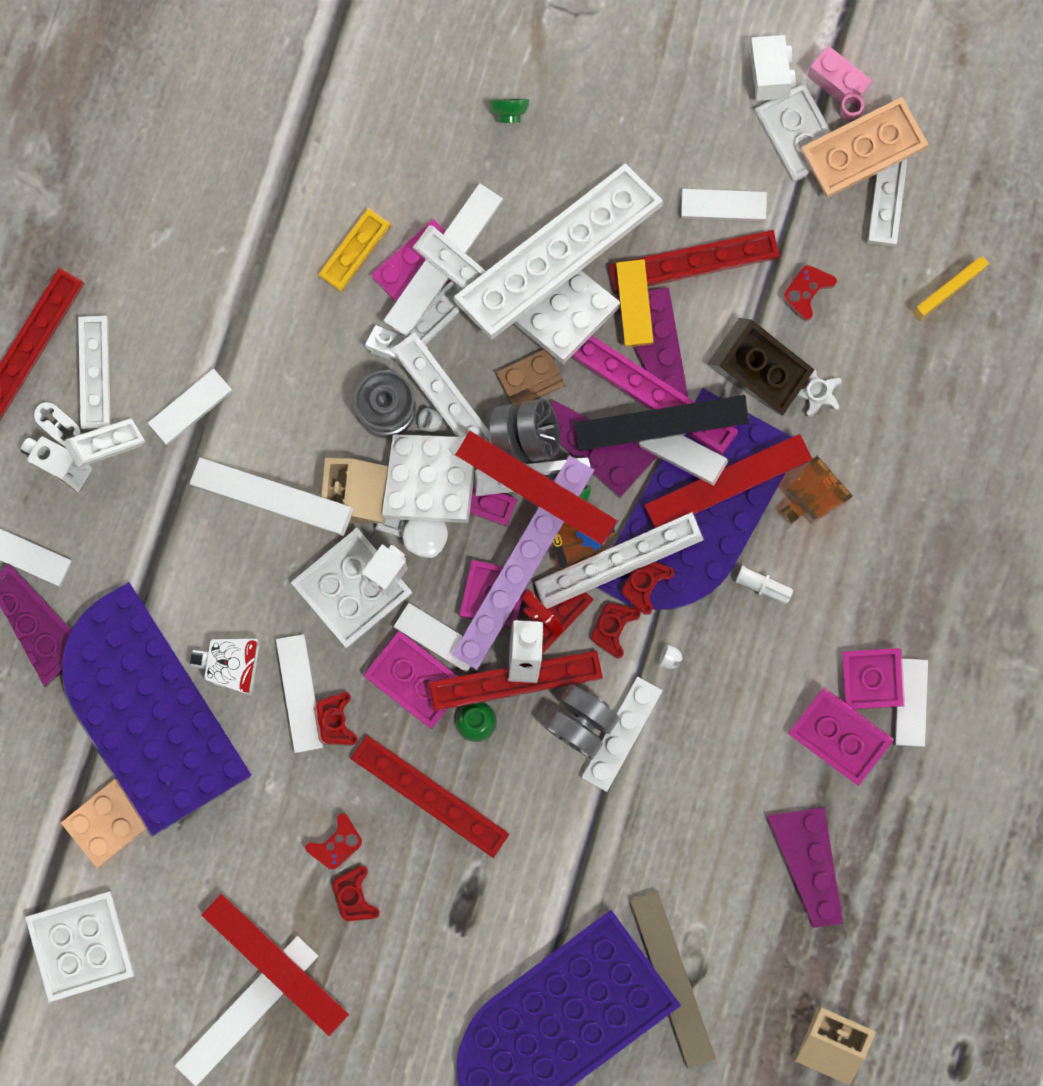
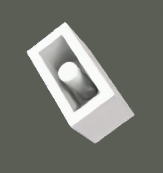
(771, 67)
(385, 569)

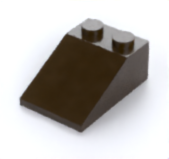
(760, 365)

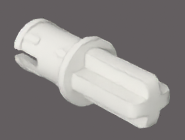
(764, 585)

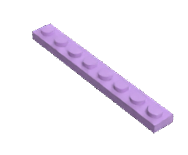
(518, 571)

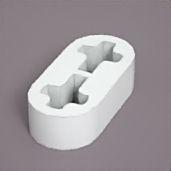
(61, 417)

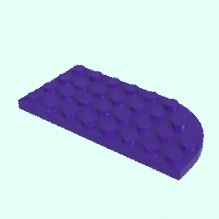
(723, 526)
(146, 713)
(566, 1013)

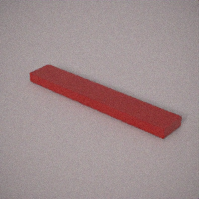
(706, 259)
(36, 335)
(731, 482)
(536, 488)
(495, 685)
(430, 796)
(275, 964)

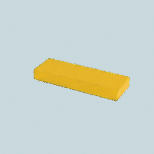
(354, 250)
(950, 288)
(634, 303)

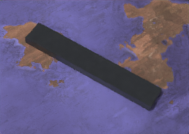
(662, 423)

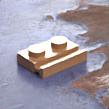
(531, 378)

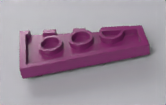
(664, 356)
(614, 466)
(34, 624)
(808, 853)

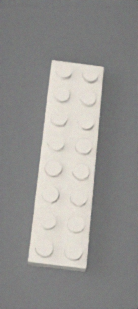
(558, 251)

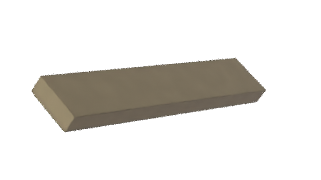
(669, 965)

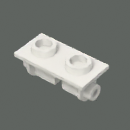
(382, 341)

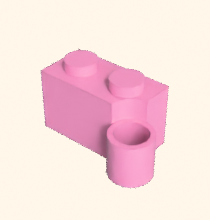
(840, 81)

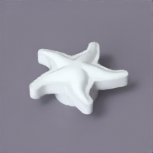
(819, 393)

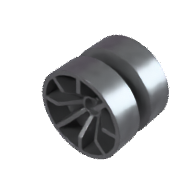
(385, 403)
(526, 430)
(576, 729)

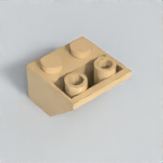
(357, 486)
(835, 1046)

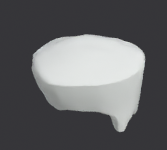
(425, 537)

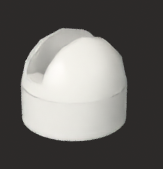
(429, 420)
(670, 657)

